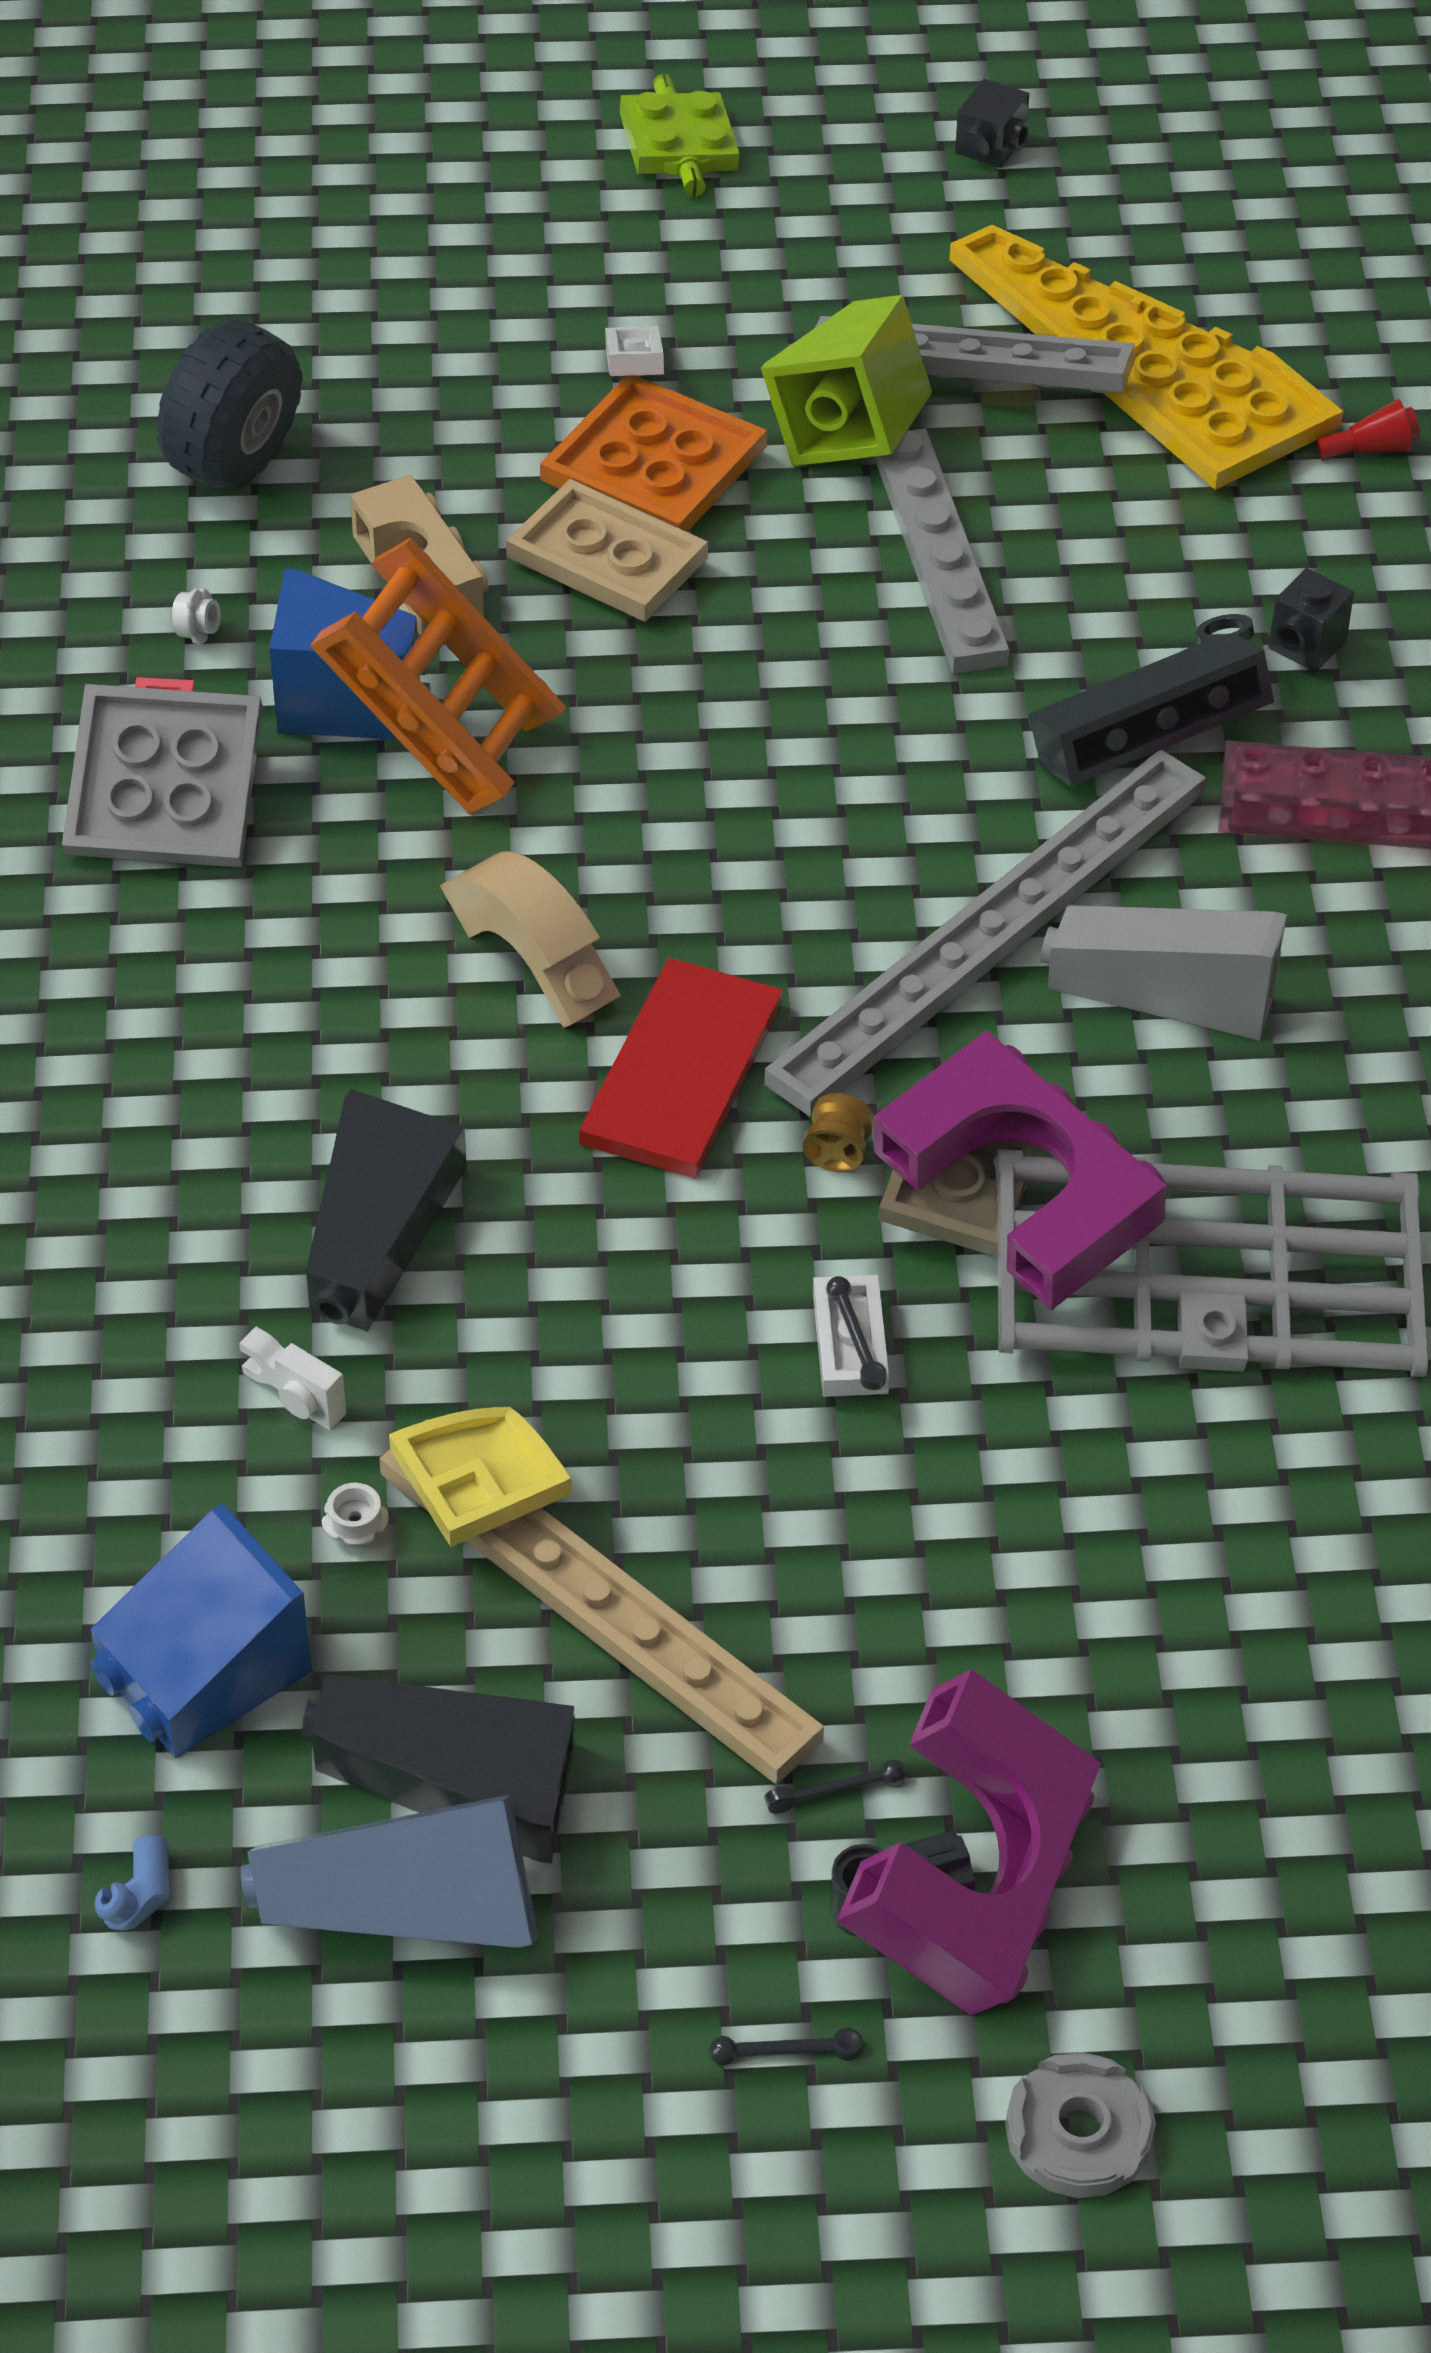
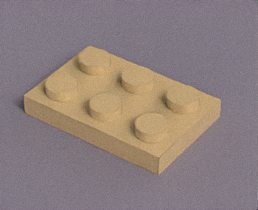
(607, 549)

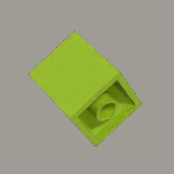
(849, 384)

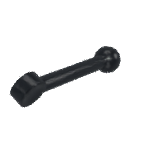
(872, 1373)
(782, 1798)
(845, 2045)

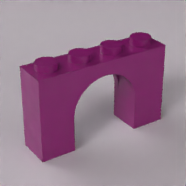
(995, 1096)
(1036, 1795)

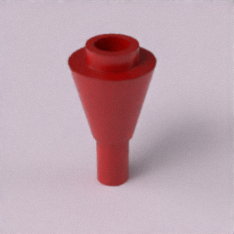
(1381, 432)

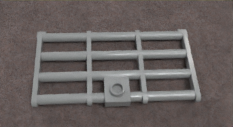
(1214, 1308)

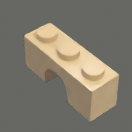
(402, 511)

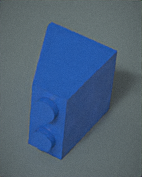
(305, 688)
(203, 1635)

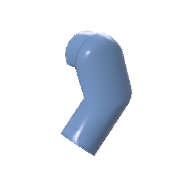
(146, 1892)

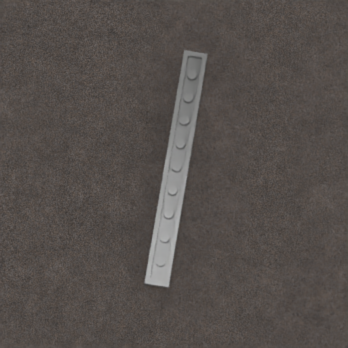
(984, 932)

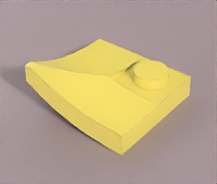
(479, 1469)

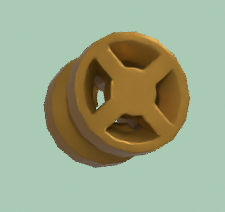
(838, 1132)

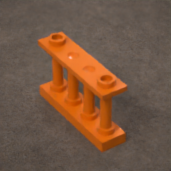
(408, 707)

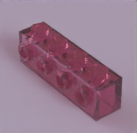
(1325, 794)

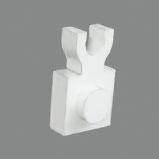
(303, 1382)

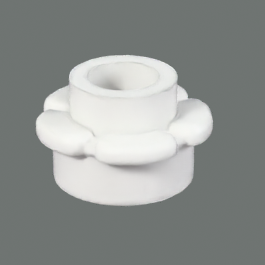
(195, 615)
(354, 1501)

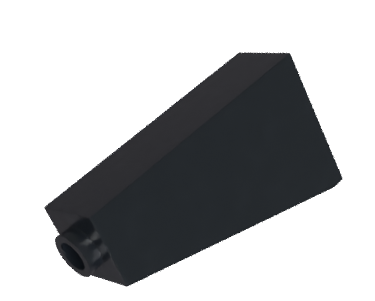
(378, 1203)
(447, 1750)

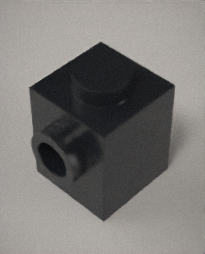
(992, 123)
(1311, 620)

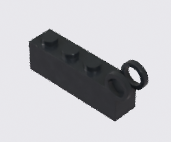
(1155, 704)

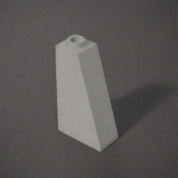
(1171, 962)

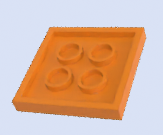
(656, 452)

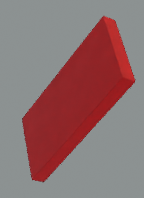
(681, 1068)

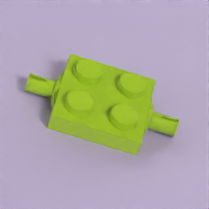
(679, 133)

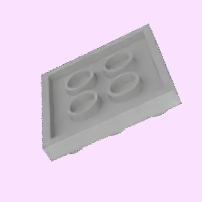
(162, 775)

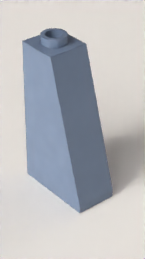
(410, 1876)

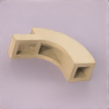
(543, 925)

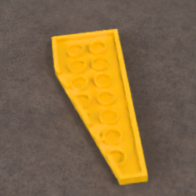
(1188, 386)

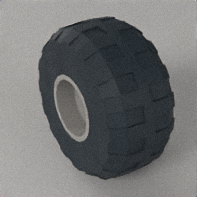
(229, 404)

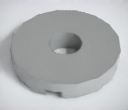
(1073, 2163)

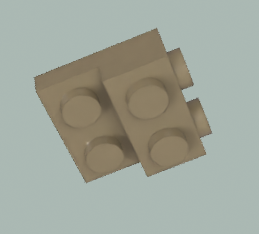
(958, 1203)

